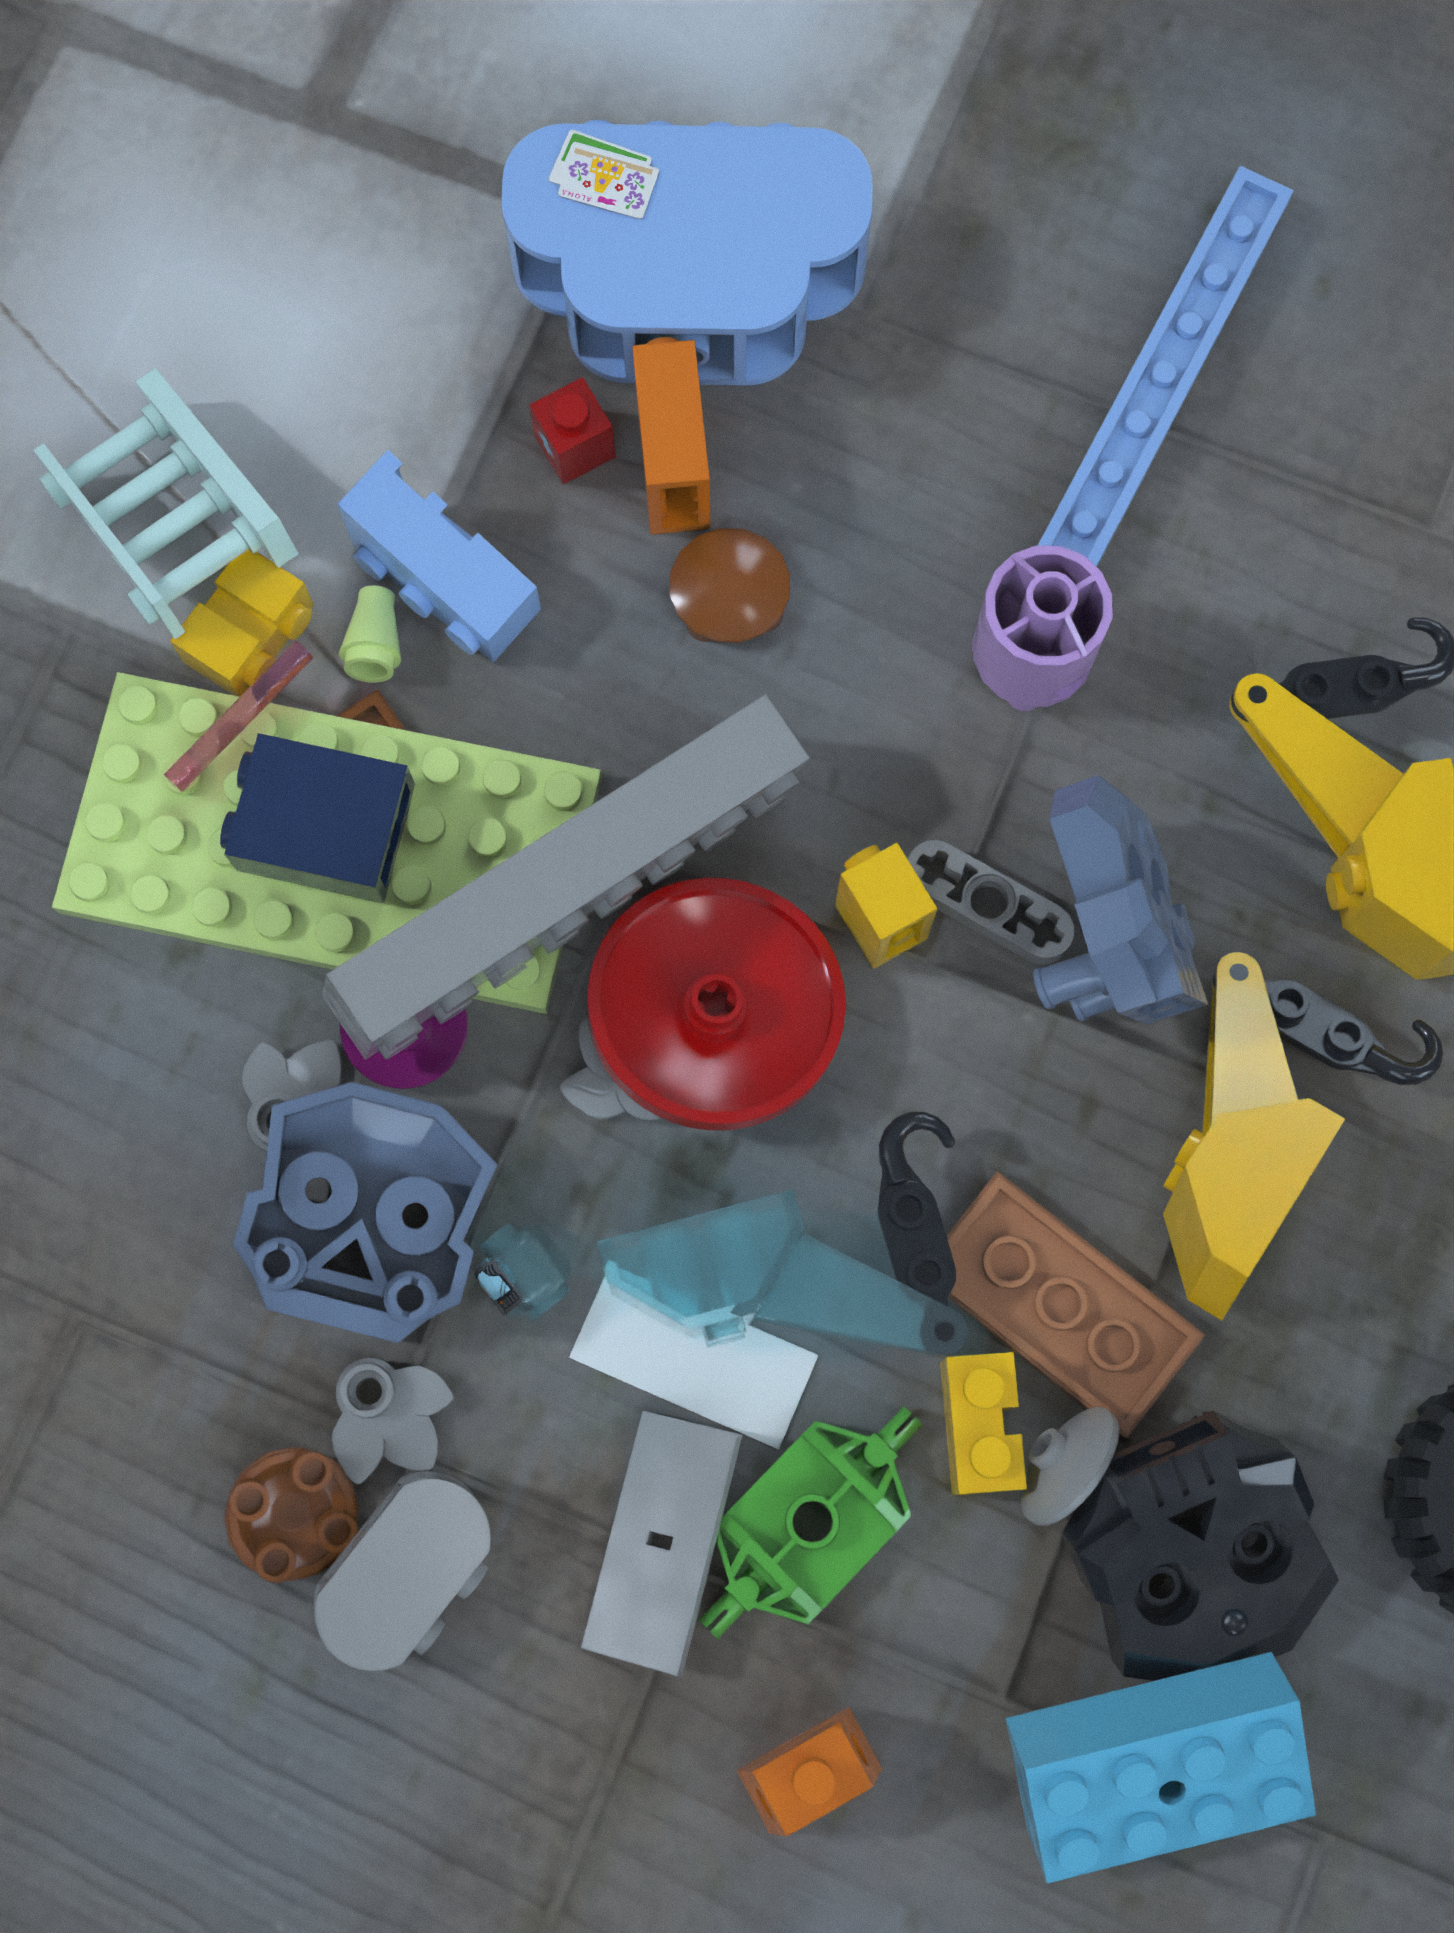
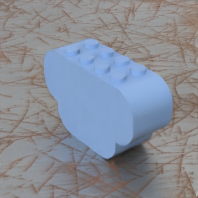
(732, 251)

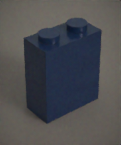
(318, 817)

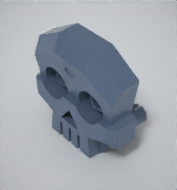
(1133, 933)
(378, 1158)

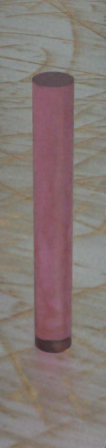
(238, 716)

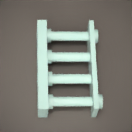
(191, 453)

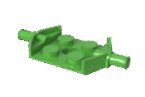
(757, 1539)

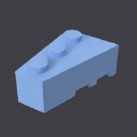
(436, 562)

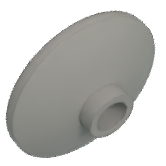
(1068, 1465)

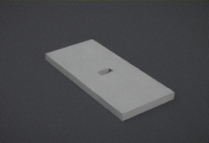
(653, 1594)

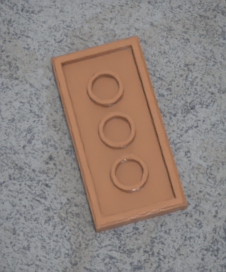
(1065, 1305)

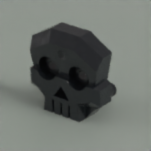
(1216, 1596)

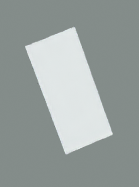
(740, 1384)

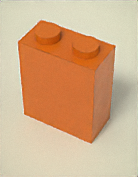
(672, 435)

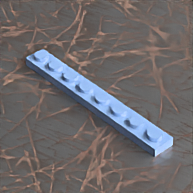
(1167, 366)

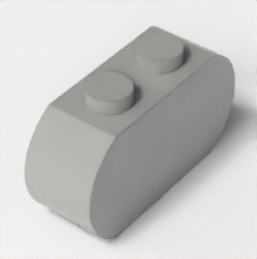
(403, 1572)

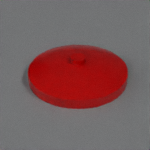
(715, 1003)

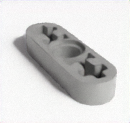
(1014, 893)

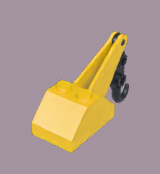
(1381, 823)
(1256, 1136)

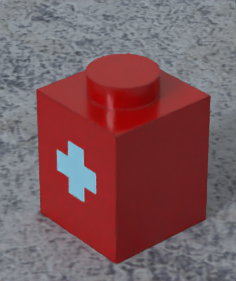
(572, 430)

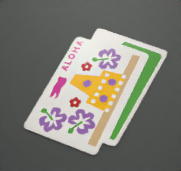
(604, 175)

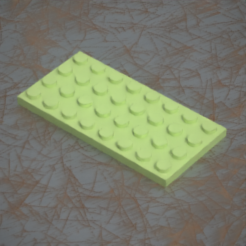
(156, 858)

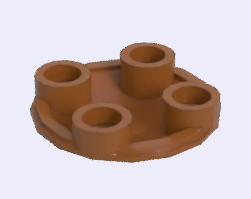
(729, 586)
(291, 1514)

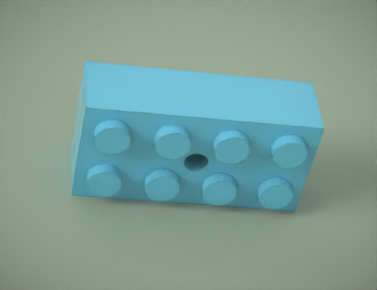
(1161, 1766)

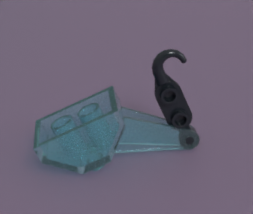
(757, 1265)

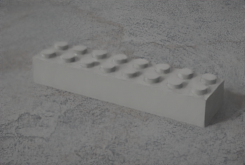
(563, 877)

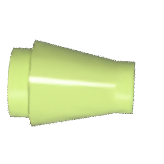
(371, 640)

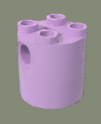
(1041, 626)

